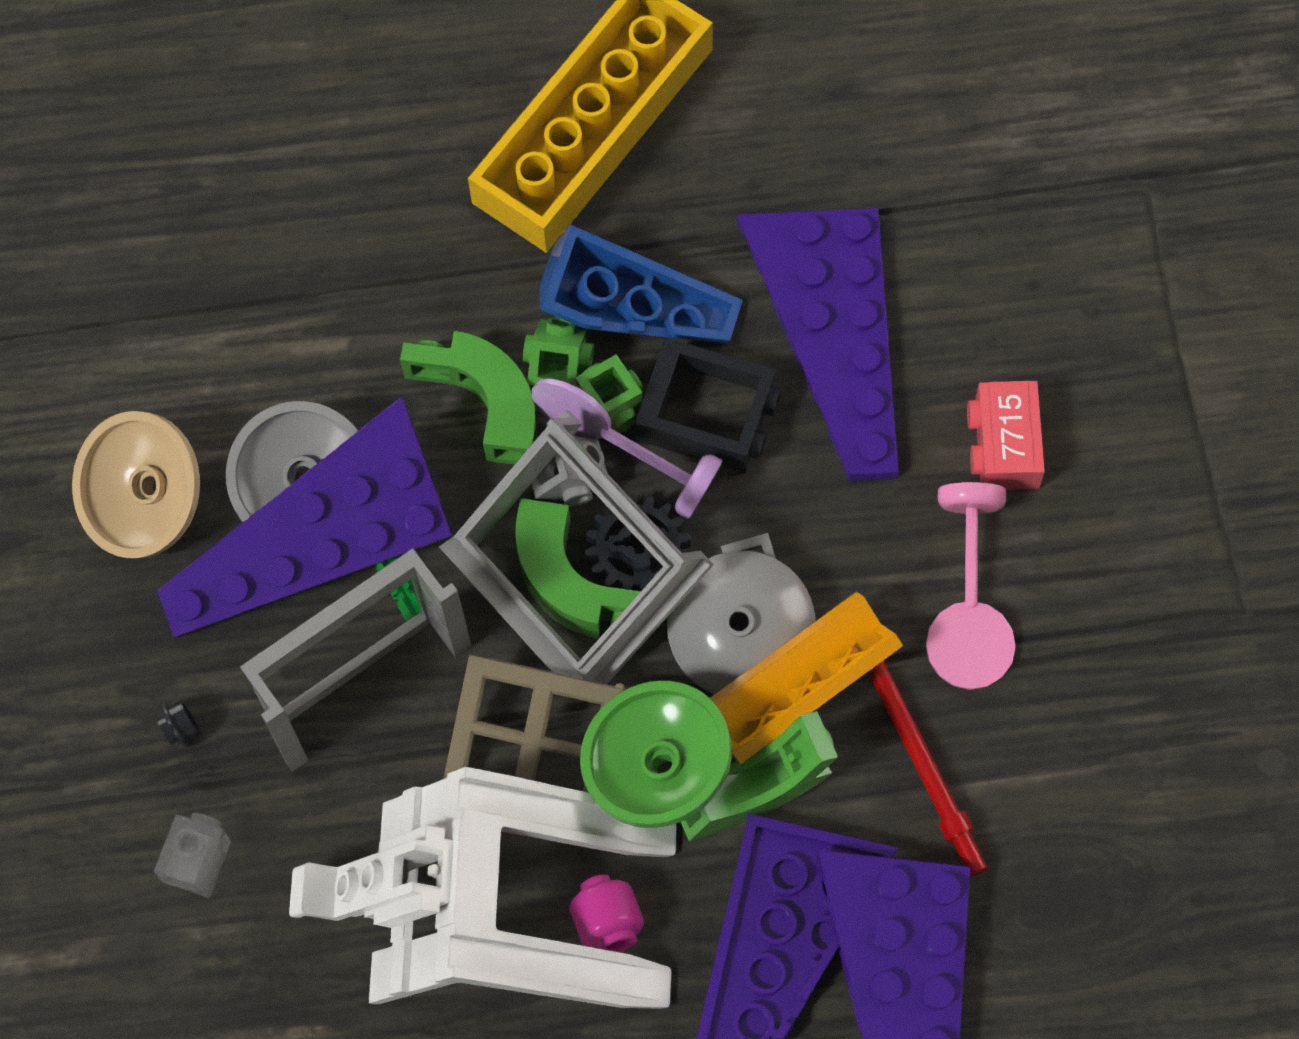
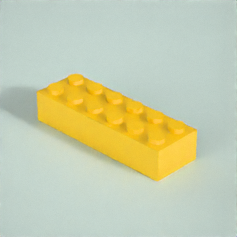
(590, 116)

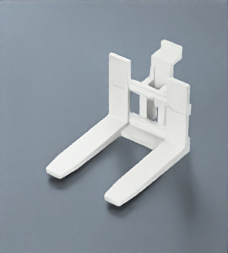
(461, 828)

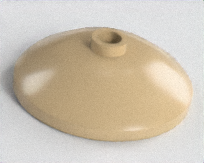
(116, 484)

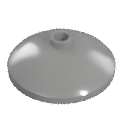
(276, 447)
(744, 584)

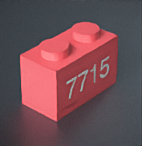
(1007, 434)

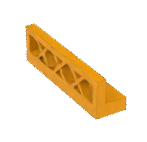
(803, 674)

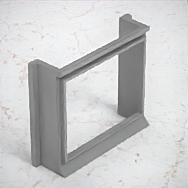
(438, 607)
(636, 622)

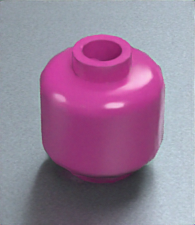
(606, 914)

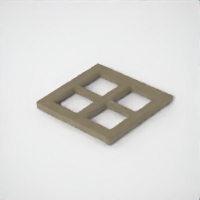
(533, 739)

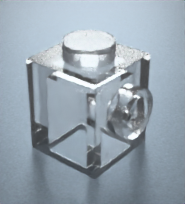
(193, 854)

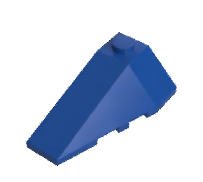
(624, 292)

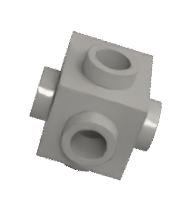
(561, 482)

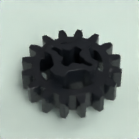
(619, 550)

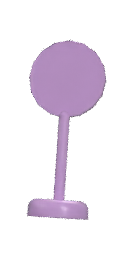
(556, 396)

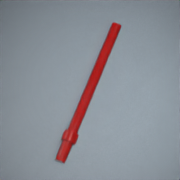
(955, 823)

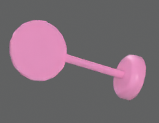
(971, 640)

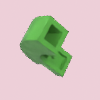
(490, 376)
(551, 580)
(768, 778)

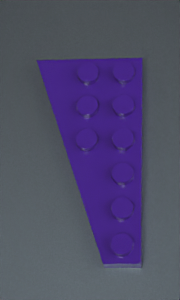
(832, 308)
(341, 516)
(774, 930)
(900, 942)

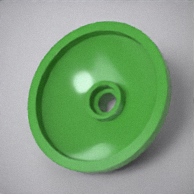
(637, 735)

